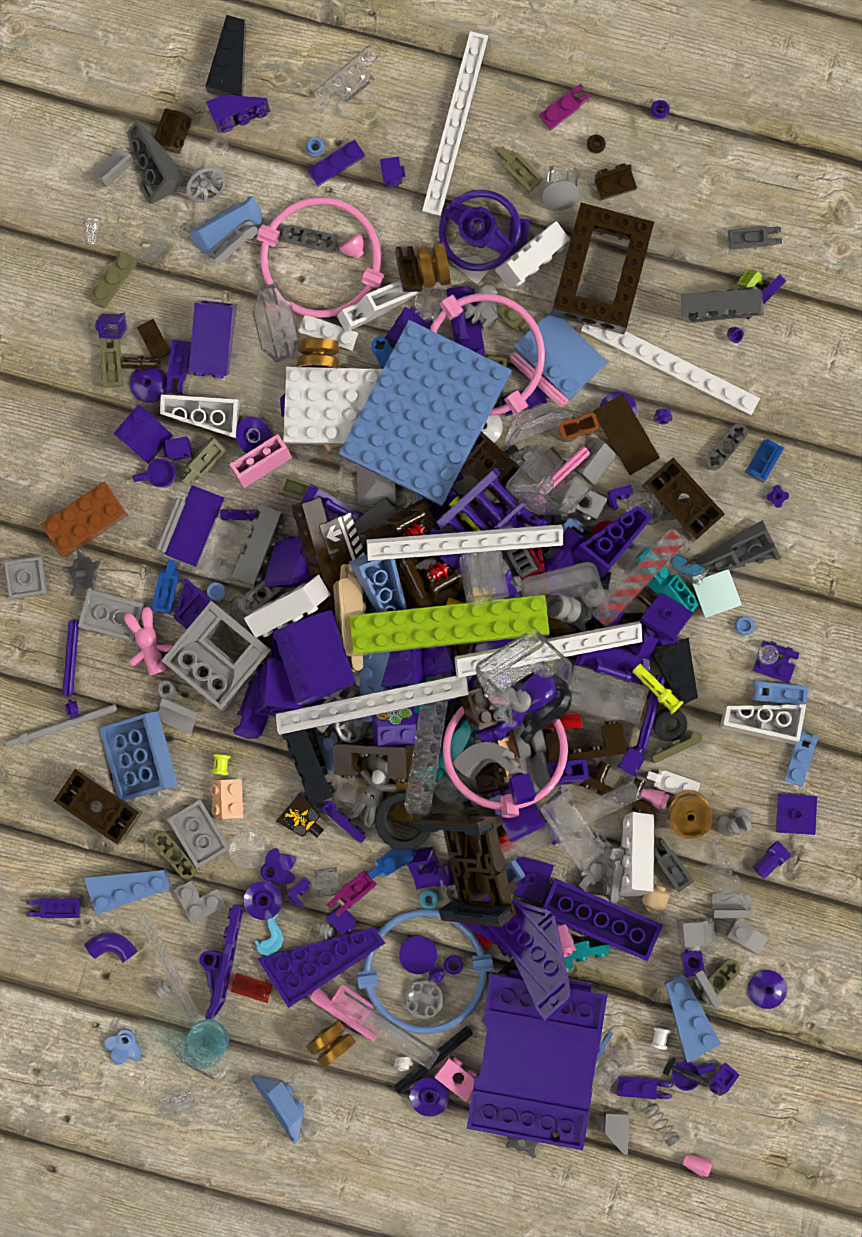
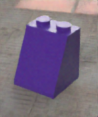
(143, 434)
(288, 564)
(274, 690)
(522, 825)

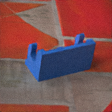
(764, 460)

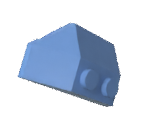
(282, 1103)

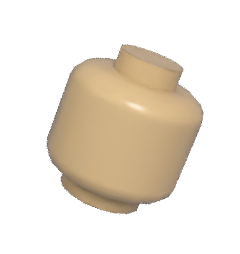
(656, 900)

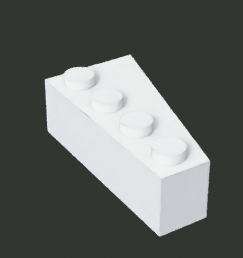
(532, 255)
(287, 607)
(775, 723)
(637, 855)

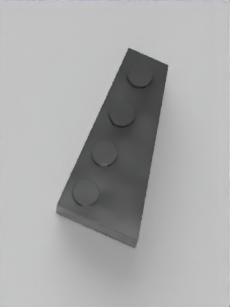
(722, 305)
(258, 545)

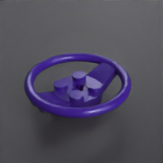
(487, 235)

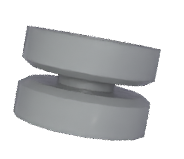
(538, 742)

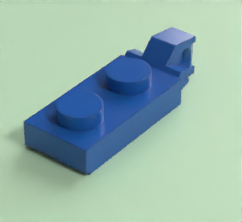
(166, 588)
(391, 862)

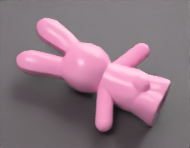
(147, 641)

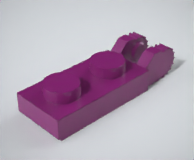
(563, 108)
(353, 892)

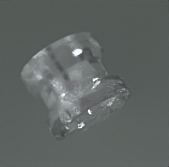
(770, 652)

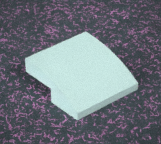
(717, 593)

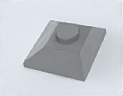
(373, 488)

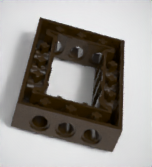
(588, 311)

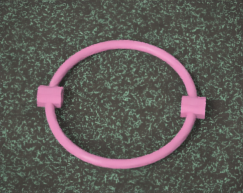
(269, 236)
(452, 308)
(507, 805)

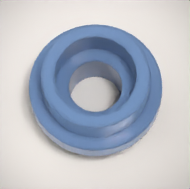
(315, 141)

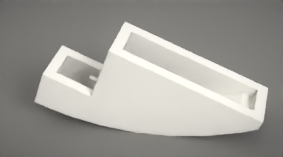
(374, 305)

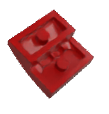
(569, 721)

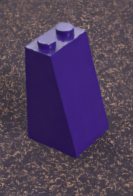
(212, 338)

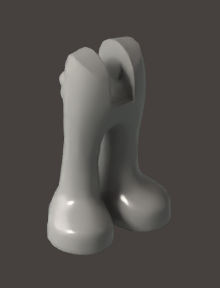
(733, 827)

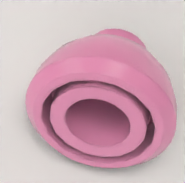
(353, 246)

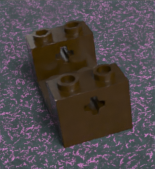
(481, 455)
(695, 516)
(613, 744)
(352, 758)
(116, 815)

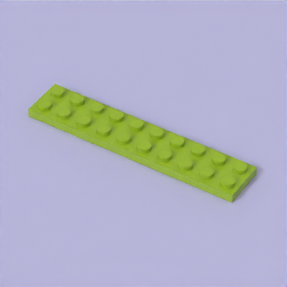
(447, 625)

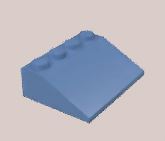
(568, 357)
(138, 756)

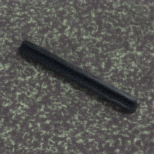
(444, 1051)

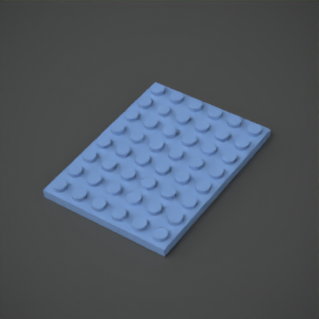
(425, 413)

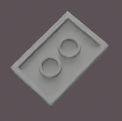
(106, 615)
(198, 834)

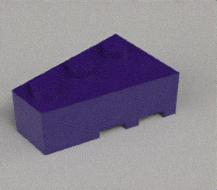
(404, 669)

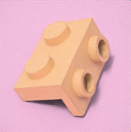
(227, 799)

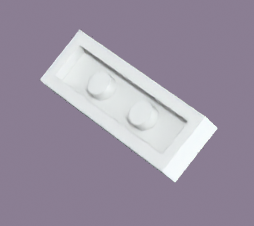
(318, 328)

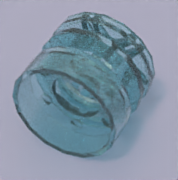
(210, 1035)

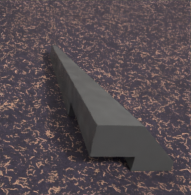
(747, 547)

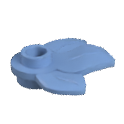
(121, 1049)

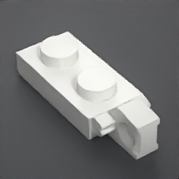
(671, 782)

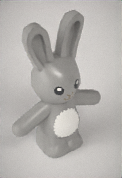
(373, 793)

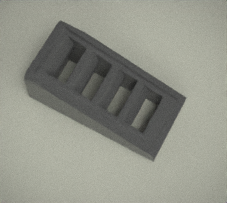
(527, 570)

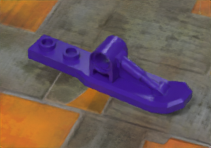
(220, 970)

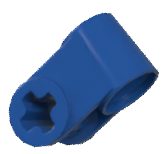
(382, 356)

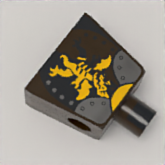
(301, 817)

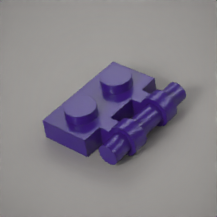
(779, 669)

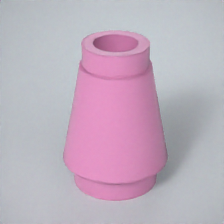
(655, 798)
(698, 1165)

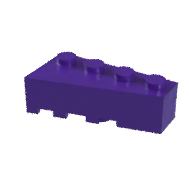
(610, 543)

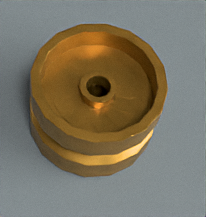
(434, 265)
(318, 353)
(690, 814)
(332, 1046)

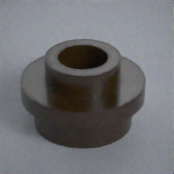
(596, 138)

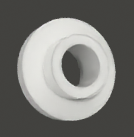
(403, 1063)

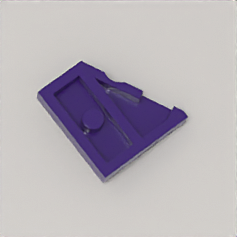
(190, 604)

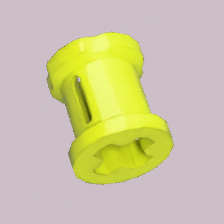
(220, 764)

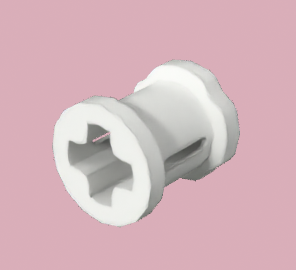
(660, 1038)

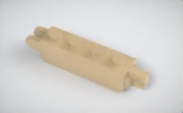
(348, 602)

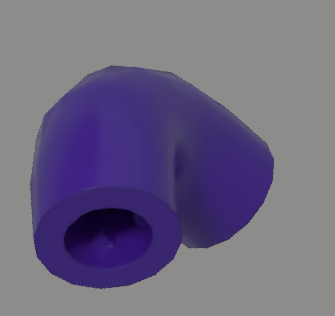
(110, 942)

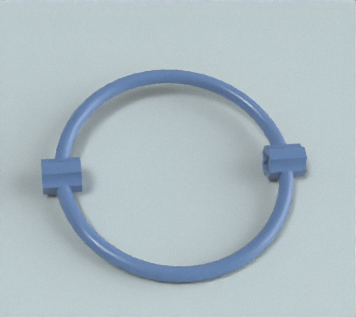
(481, 963)

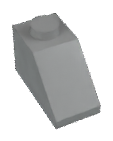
(746, 936)
(616, 1128)

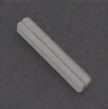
(170, 525)

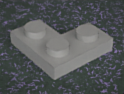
(196, 906)
(709, 994)

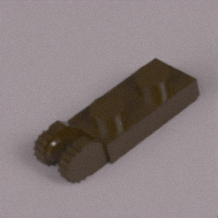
(408, 270)

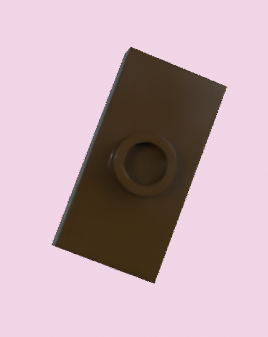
(153, 339)

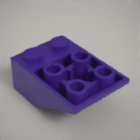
(235, 110)

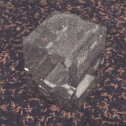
(341, 796)

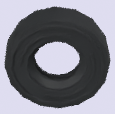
(674, 734)

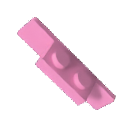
(325, 1001)

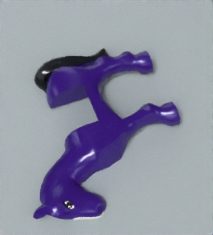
(543, 694)

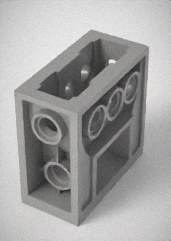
(207, 655)

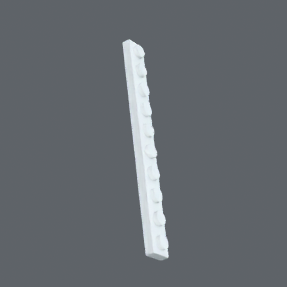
(455, 124)
(676, 368)
(464, 542)
(567, 645)
(371, 704)

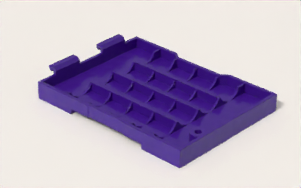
(536, 1071)

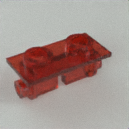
(251, 988)

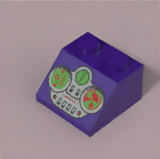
(394, 727)

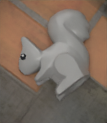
(485, 310)
(520, 702)

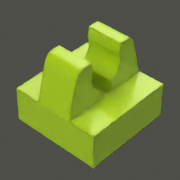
(750, 279)

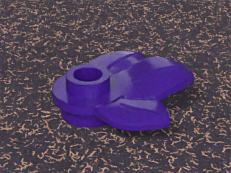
(280, 865)

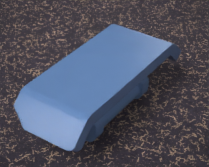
(222, 224)

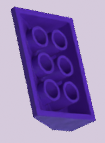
(314, 658)

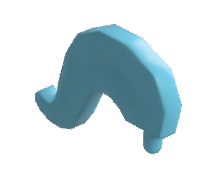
(272, 944)

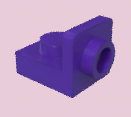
(620, 493)
(300, 888)
(723, 1079)

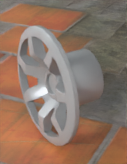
(203, 181)
(350, 726)

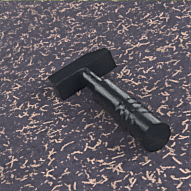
(685, 1073)

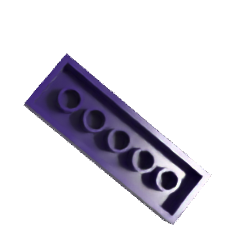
(602, 919)

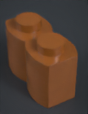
(583, 426)

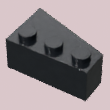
(677, 668)

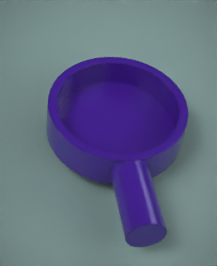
(160, 473)
(684, 1083)

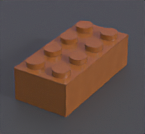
(84, 519)

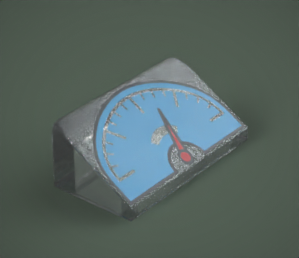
(686, 569)

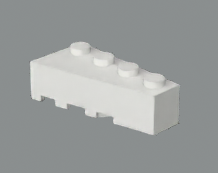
(210, 413)

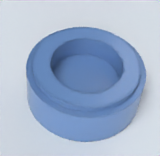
(216, 591)
(744, 625)

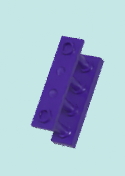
(478, 494)

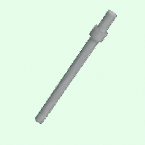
(26, 737)

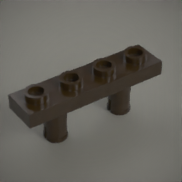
(598, 783)

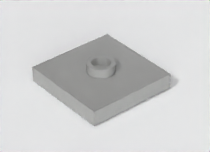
(25, 577)

